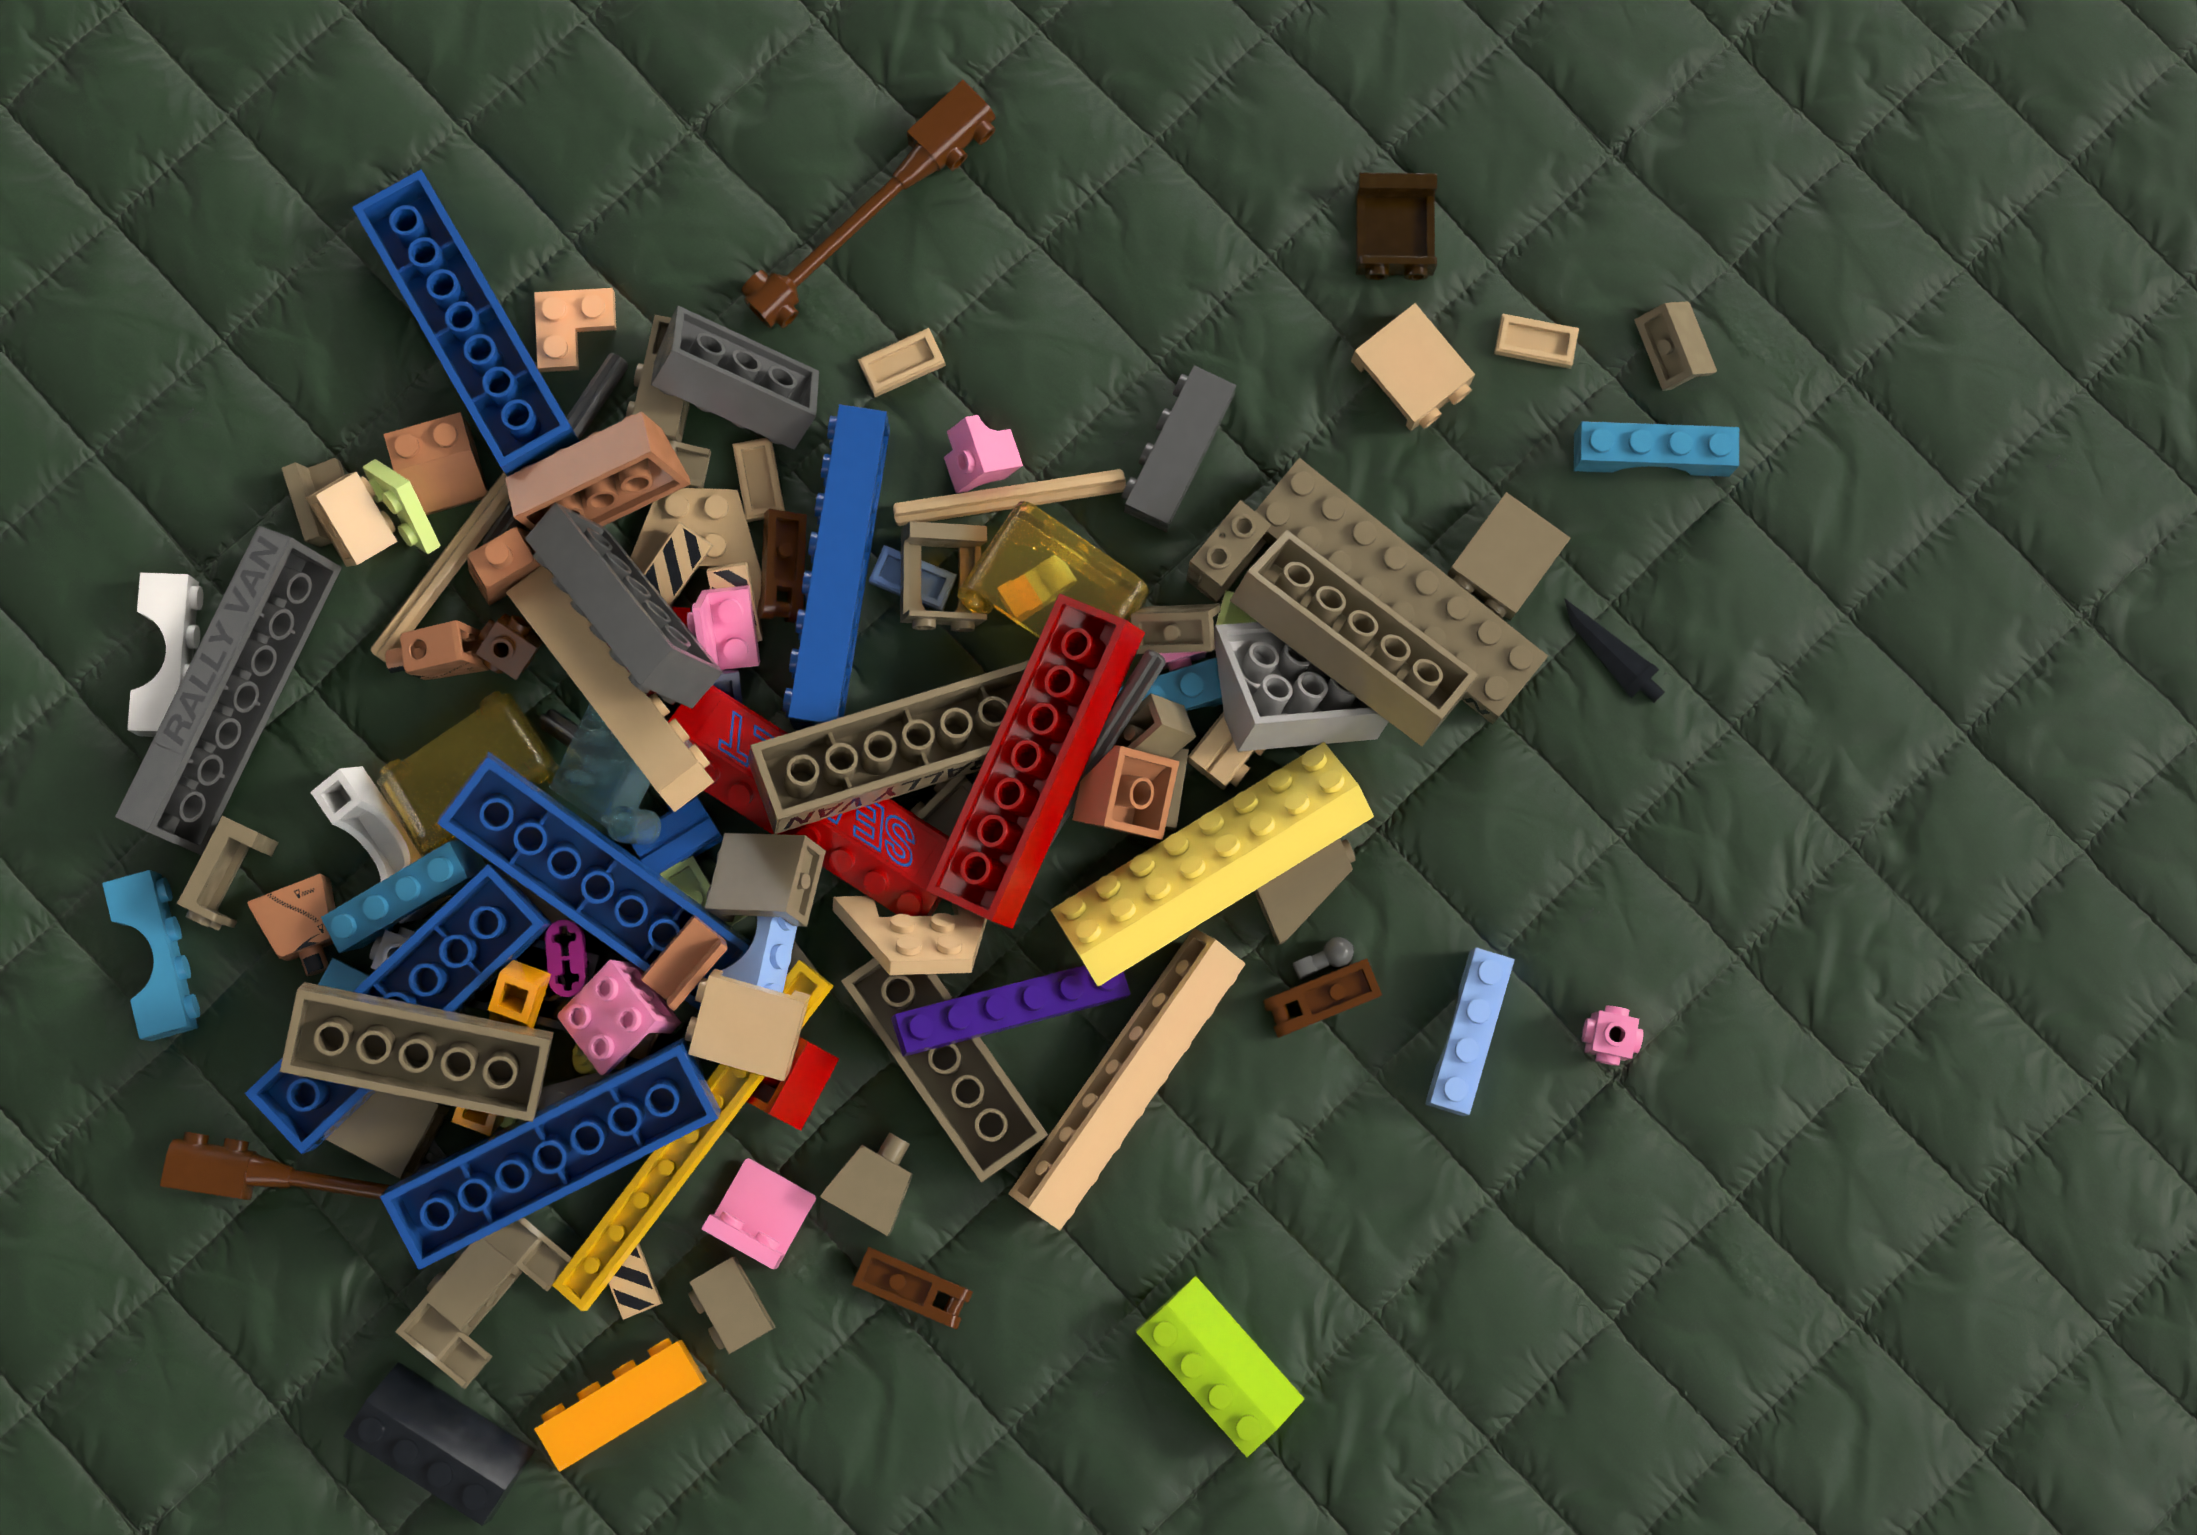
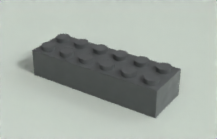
(623, 607)

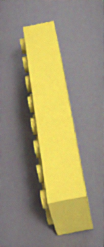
(1212, 863)

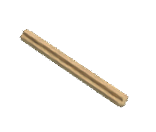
(1008, 497)
(444, 568)

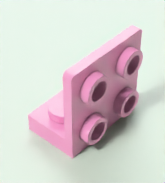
(726, 626)
(615, 1015)
(760, 1214)

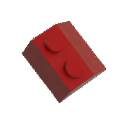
(798, 1093)

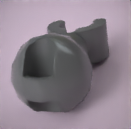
(1336, 952)

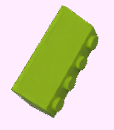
(1220, 1366)

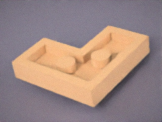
(564, 314)

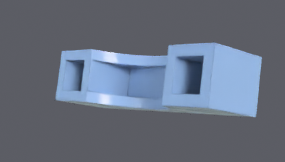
(768, 956)
(1471, 1032)

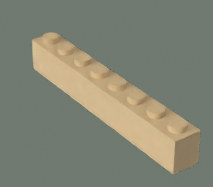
(626, 710)
(1127, 1078)

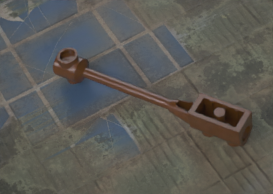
(936, 143)
(235, 1171)

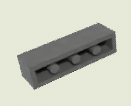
(1179, 447)

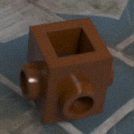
(508, 645)

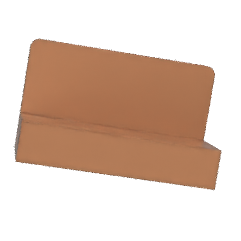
(684, 962)

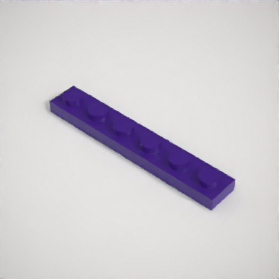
(1003, 1009)

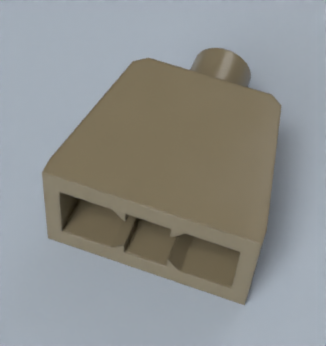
(872, 1185)

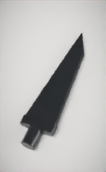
(1622, 662)

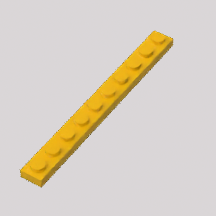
(667, 1171)

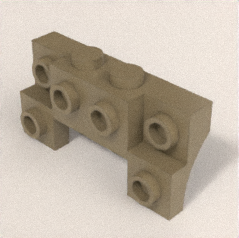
(666, 410)
(471, 1289)

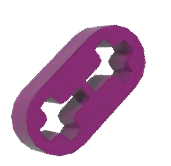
(556, 957)

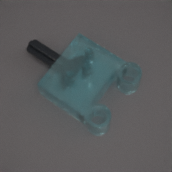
(602, 777)

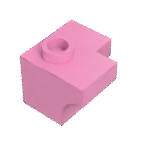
(980, 454)

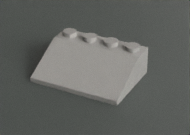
(1282, 698)

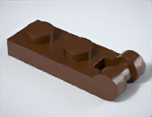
(782, 564)
(1324, 997)
(910, 1287)

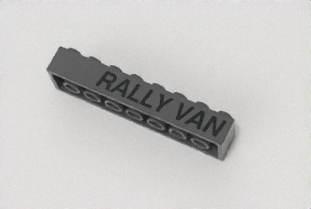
(229, 690)

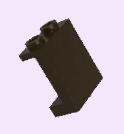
(1395, 225)

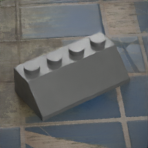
(736, 378)

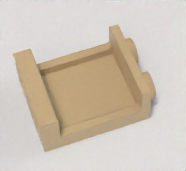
(1415, 367)
(746, 1025)

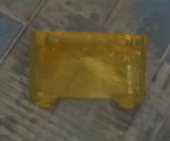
(1036, 561)
(433, 775)

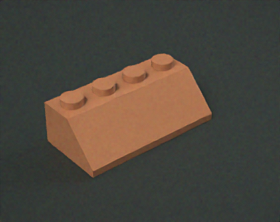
(600, 475)

